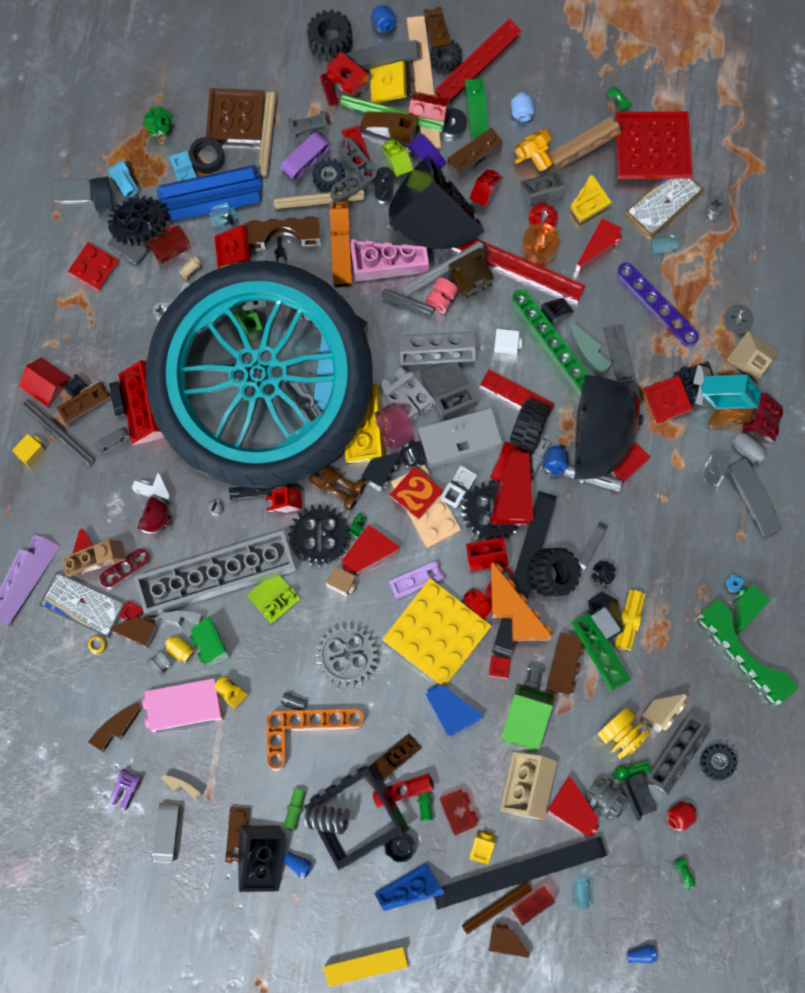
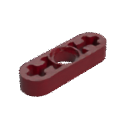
(140, 565)

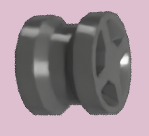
(711, 208)

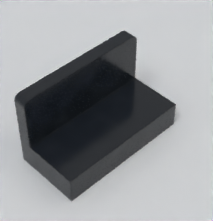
(639, 795)

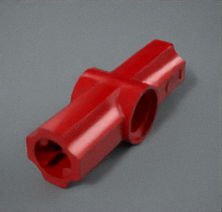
(415, 787)

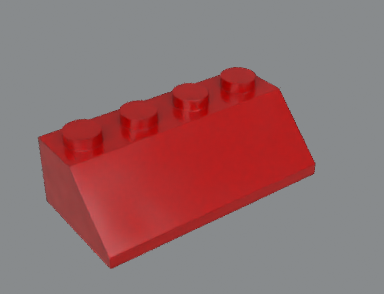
(136, 403)

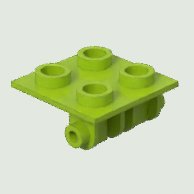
(273, 598)

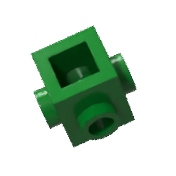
(157, 121)

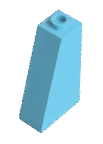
(325, 368)

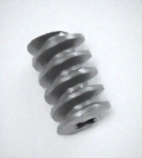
(326, 819)

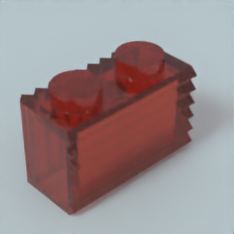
(169, 244)
(533, 905)

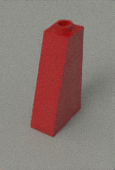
(514, 492)

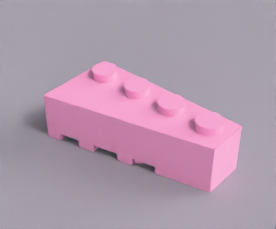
(387, 260)

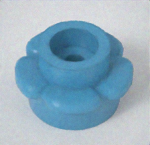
(730, 583)

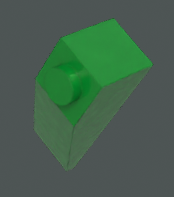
(476, 107)

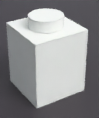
(507, 341)

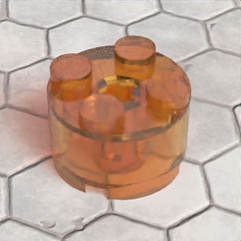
(536, 235)

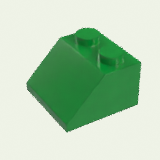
(748, 605)
(209, 642)

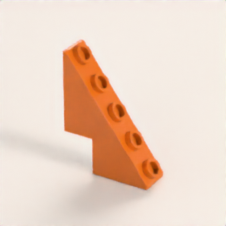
(340, 242)
(509, 604)

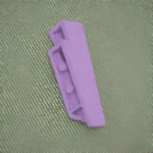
(23, 575)

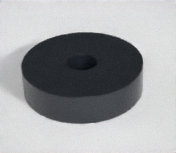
(460, 125)

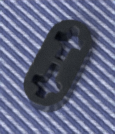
(117, 399)

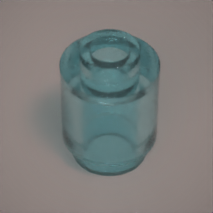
(664, 244)
(582, 893)

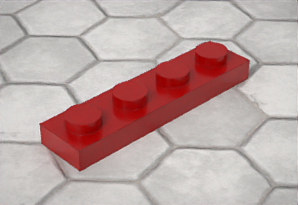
(511, 391)

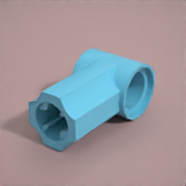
(121, 176)

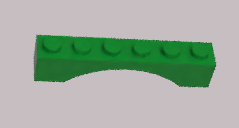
(775, 683)

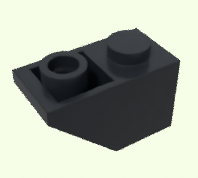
(379, 471)
(606, 615)

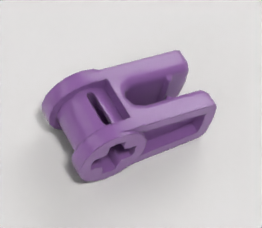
(122, 783)

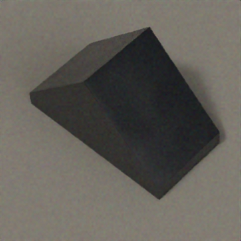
(556, 310)

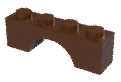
(305, 230)

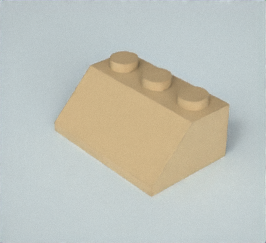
(528, 785)

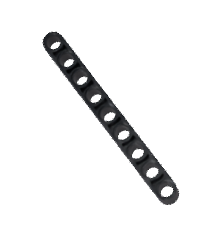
(532, 543)
(520, 872)

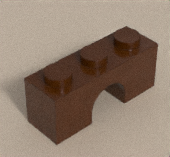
(483, 146)

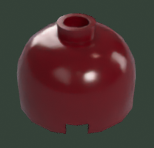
(154, 516)

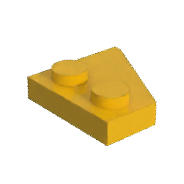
(590, 200)

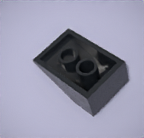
(260, 857)

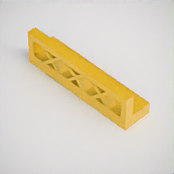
(365, 966)

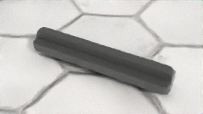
(407, 302)

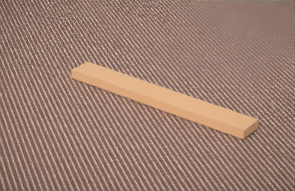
(422, 69)

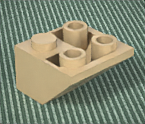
(753, 355)
(660, 711)

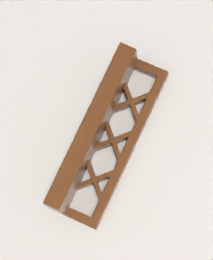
(585, 143)

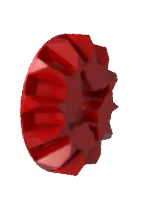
(550, 212)

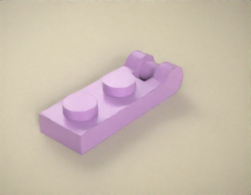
(415, 580)

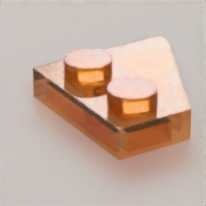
(729, 417)

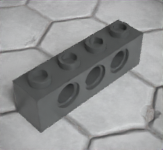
(678, 754)

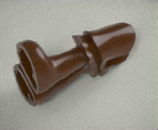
(333, 477)

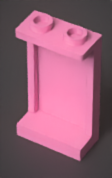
(182, 705)

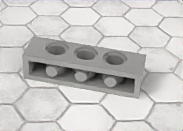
(436, 348)

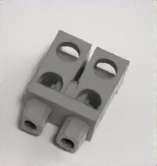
(408, 393)

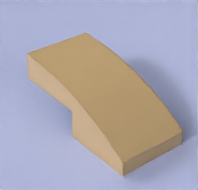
(176, 784)

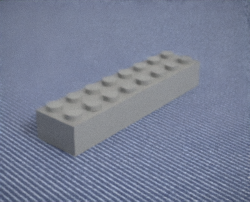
(214, 574)

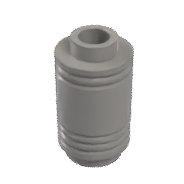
(750, 448)

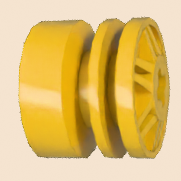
(624, 733)

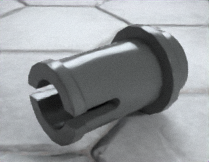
(293, 701)

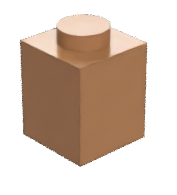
(341, 581)

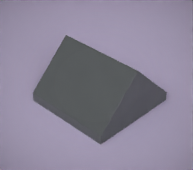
(543, 189)

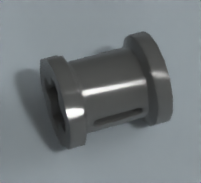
(533, 677)

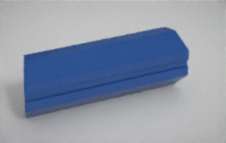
(202, 193)

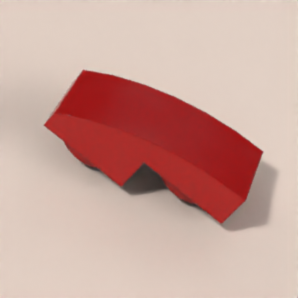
(498, 466)

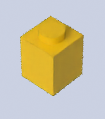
(29, 449)

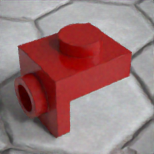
(477, 602)

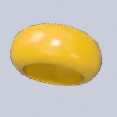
(95, 638)

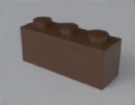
(565, 665)

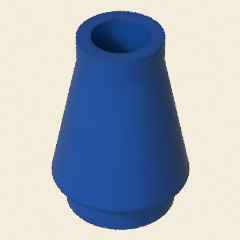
(299, 865)
(643, 955)

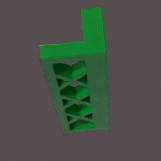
(604, 652)

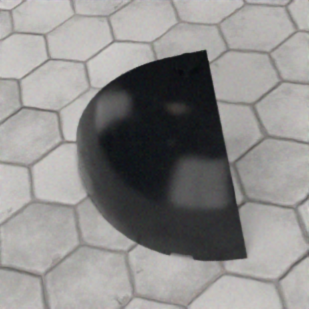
(433, 210)
(605, 426)

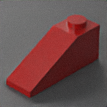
(601, 243)

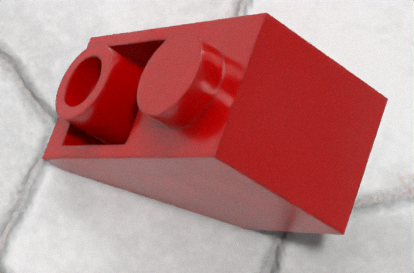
(485, 187)

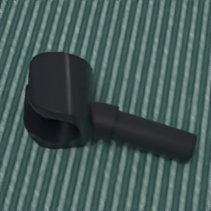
(279, 251)

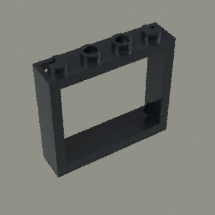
(330, 839)

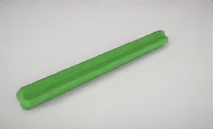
(368, 106)

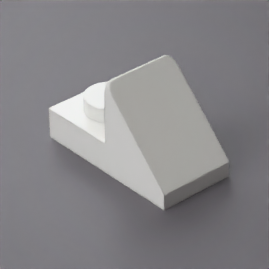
(158, 488)

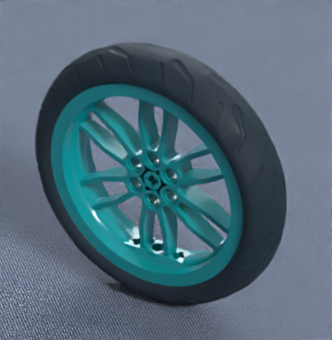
(208, 302)

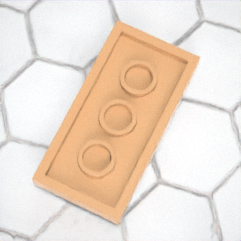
(437, 522)

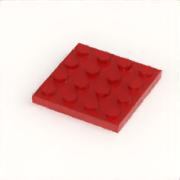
(653, 145)

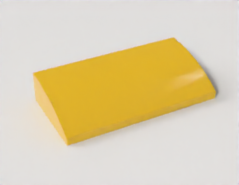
(368, 440)

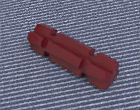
(329, 90)

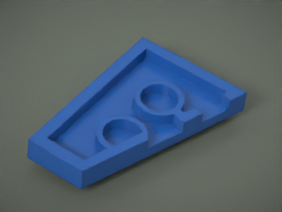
(410, 888)

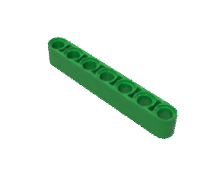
(550, 335)

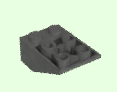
(449, 389)

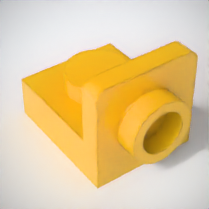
(483, 847)

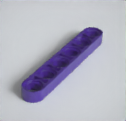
(655, 306)

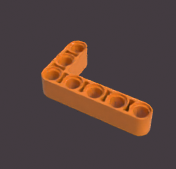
(305, 724)

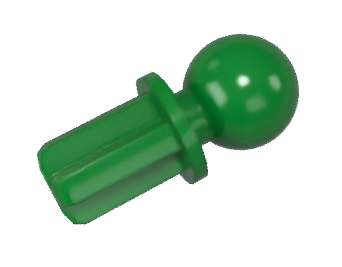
(622, 771)

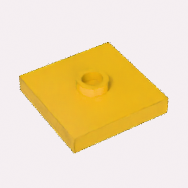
(388, 82)

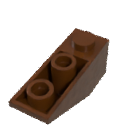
(390, 124)
(395, 757)

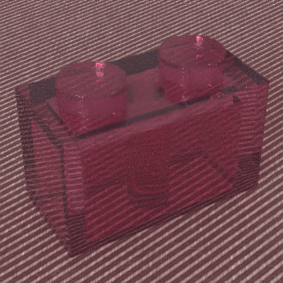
(394, 425)

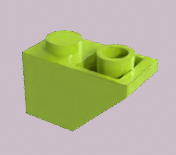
(396, 157)

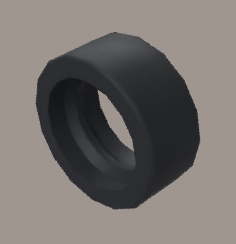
(206, 142)

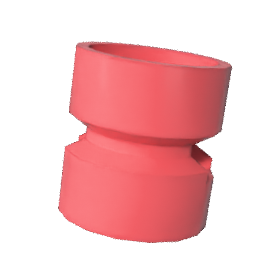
(442, 294)

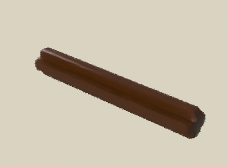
(496, 908)

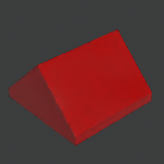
(43, 381)

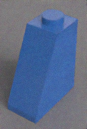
(451, 710)

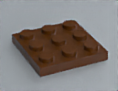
(235, 115)

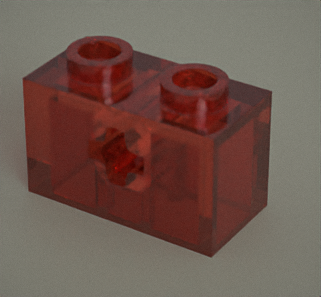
(458, 799)

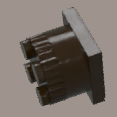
(471, 274)

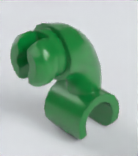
(624, 102)
(357, 524)
(688, 879)

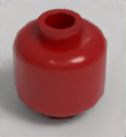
(681, 816)

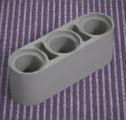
(166, 833)

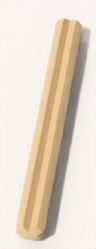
(267, 133)
(311, 199)

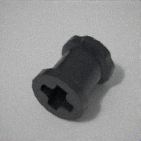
(74, 385)

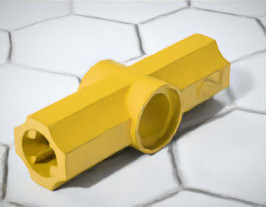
(631, 619)

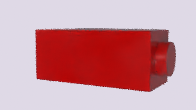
(368, 551)
(573, 809)

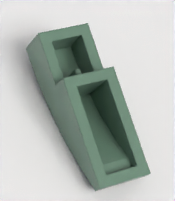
(589, 351)

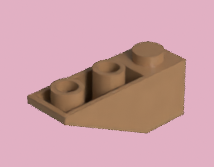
(94, 557)

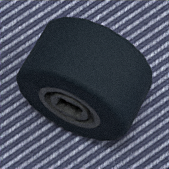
(102, 193)

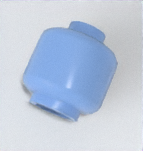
(522, 107)

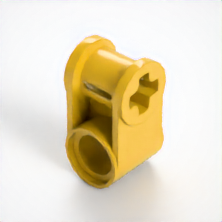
(230, 692)

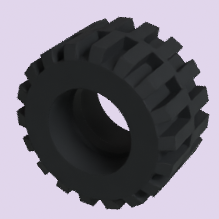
(329, 22)
(529, 425)
(566, 569)

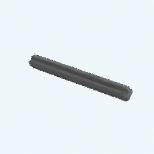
(58, 432)

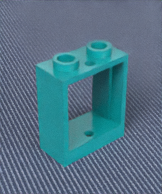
(731, 392)

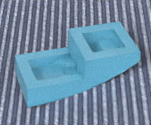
(182, 166)

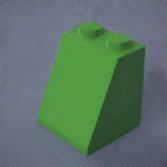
(527, 717)

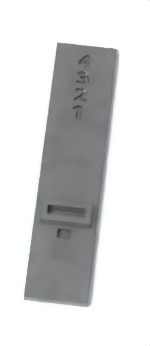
(621, 357)

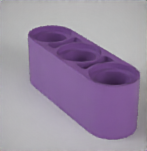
(305, 155)

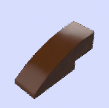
(116, 726)

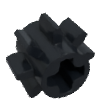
(604, 572)

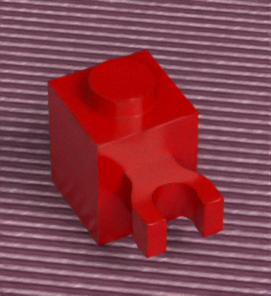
(285, 500)

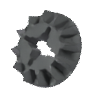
(733, 312)

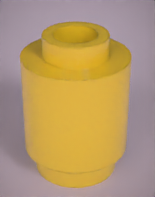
(179, 648)

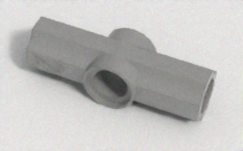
(300, 394)

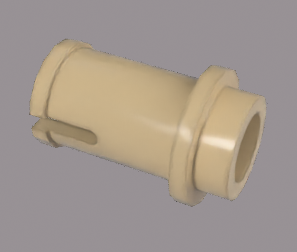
(190, 267)

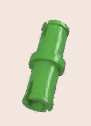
(294, 809)

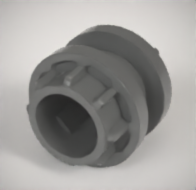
(607, 798)

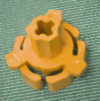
(535, 147)

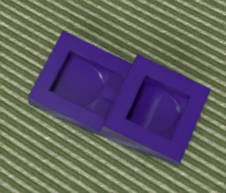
(423, 147)

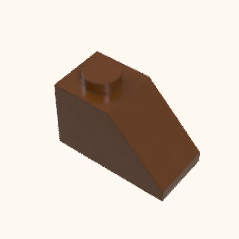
(137, 630)
(506, 942)

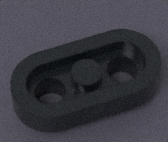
(384, 184)

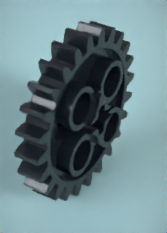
(137, 220)
(475, 512)
(302, 535)

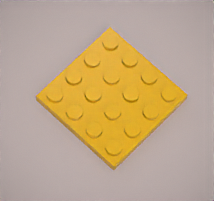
(436, 632)

